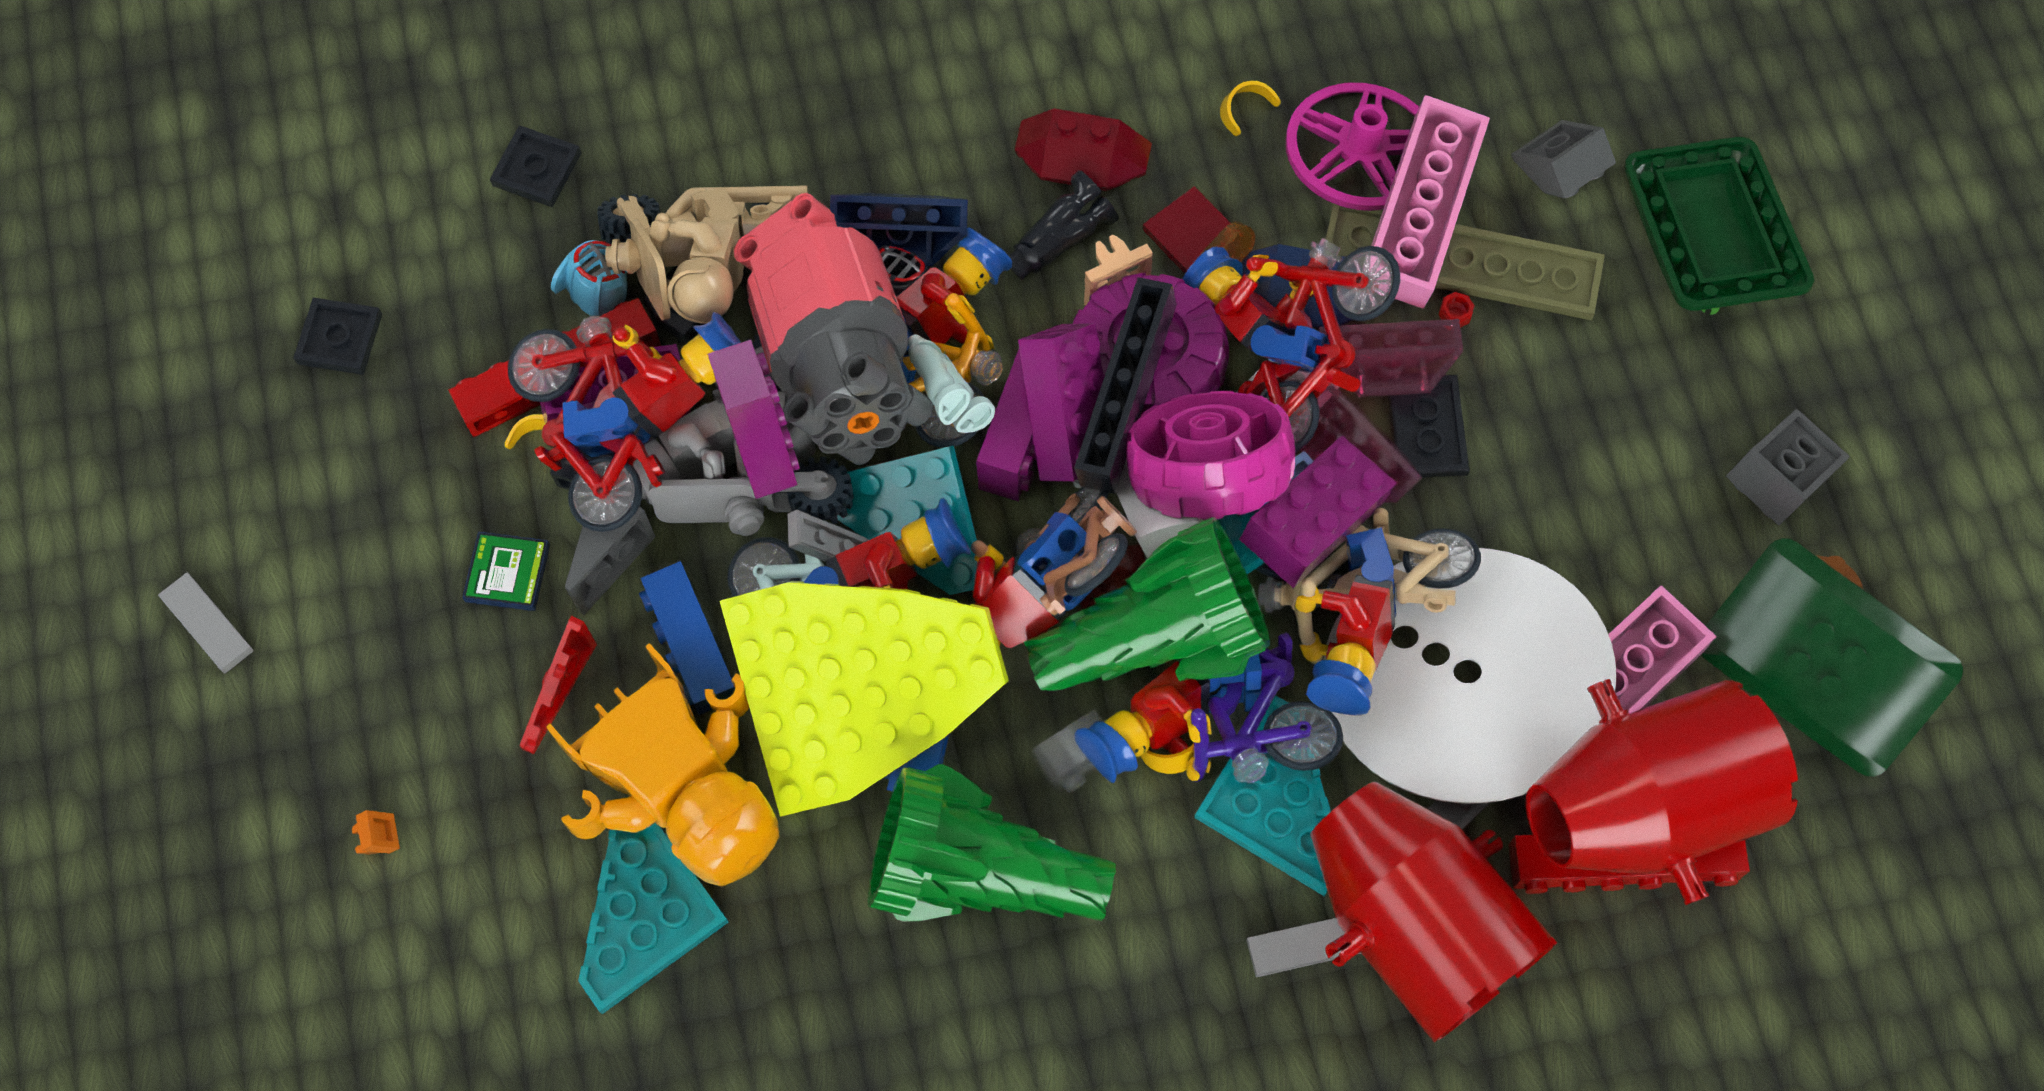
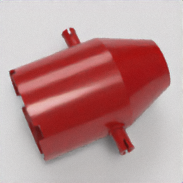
(1665, 785)
(1423, 906)

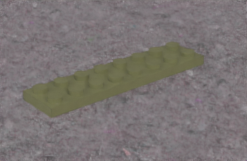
(1495, 265)

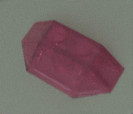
(1402, 355)
(1342, 417)

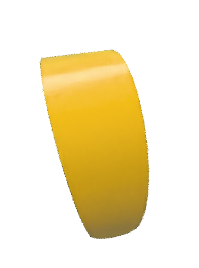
(1248, 86)
(523, 426)
(1168, 763)

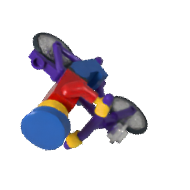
(1163, 710)

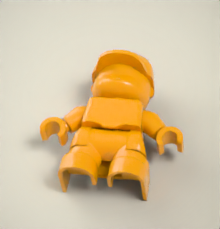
(676, 777)

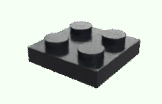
(535, 166)
(338, 336)

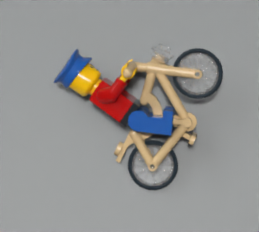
(1368, 602)

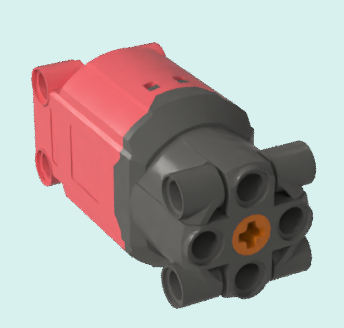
(830, 330)

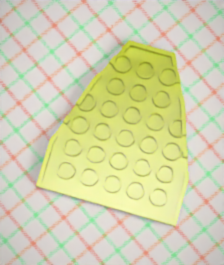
(855, 681)

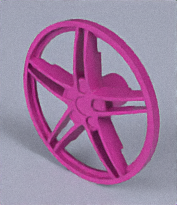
(1357, 142)

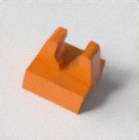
(376, 832)

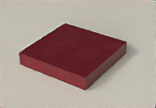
(1186, 227)

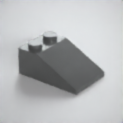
(1787, 466)
(604, 557)

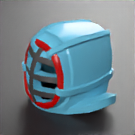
(594, 292)

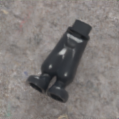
(1062, 226)

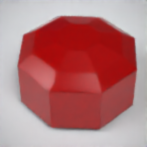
(1457, 307)

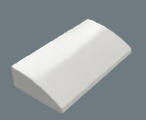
(1151, 525)

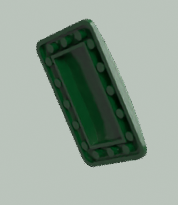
(1717, 224)
(1830, 657)

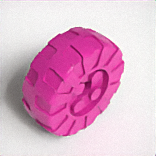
(1211, 454)

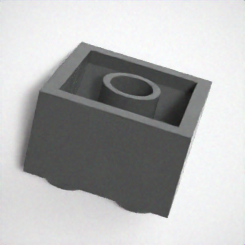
(1565, 157)

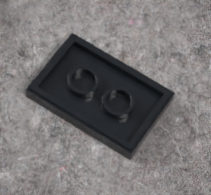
(1431, 429)

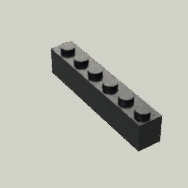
(1125, 385)

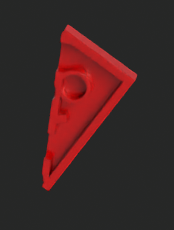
(569, 660)

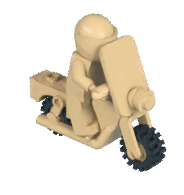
(695, 236)

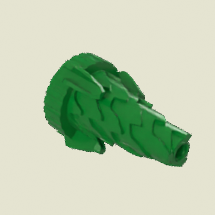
(1179, 604)
(950, 852)

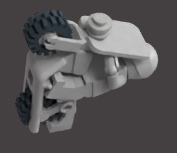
(704, 445)

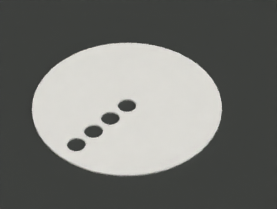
(1531, 704)

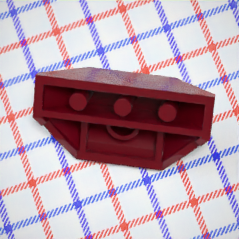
(1067, 141)

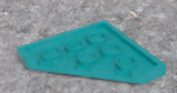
(900, 493)
(1271, 814)
(643, 916)

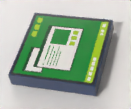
(506, 571)

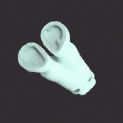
(948, 389)

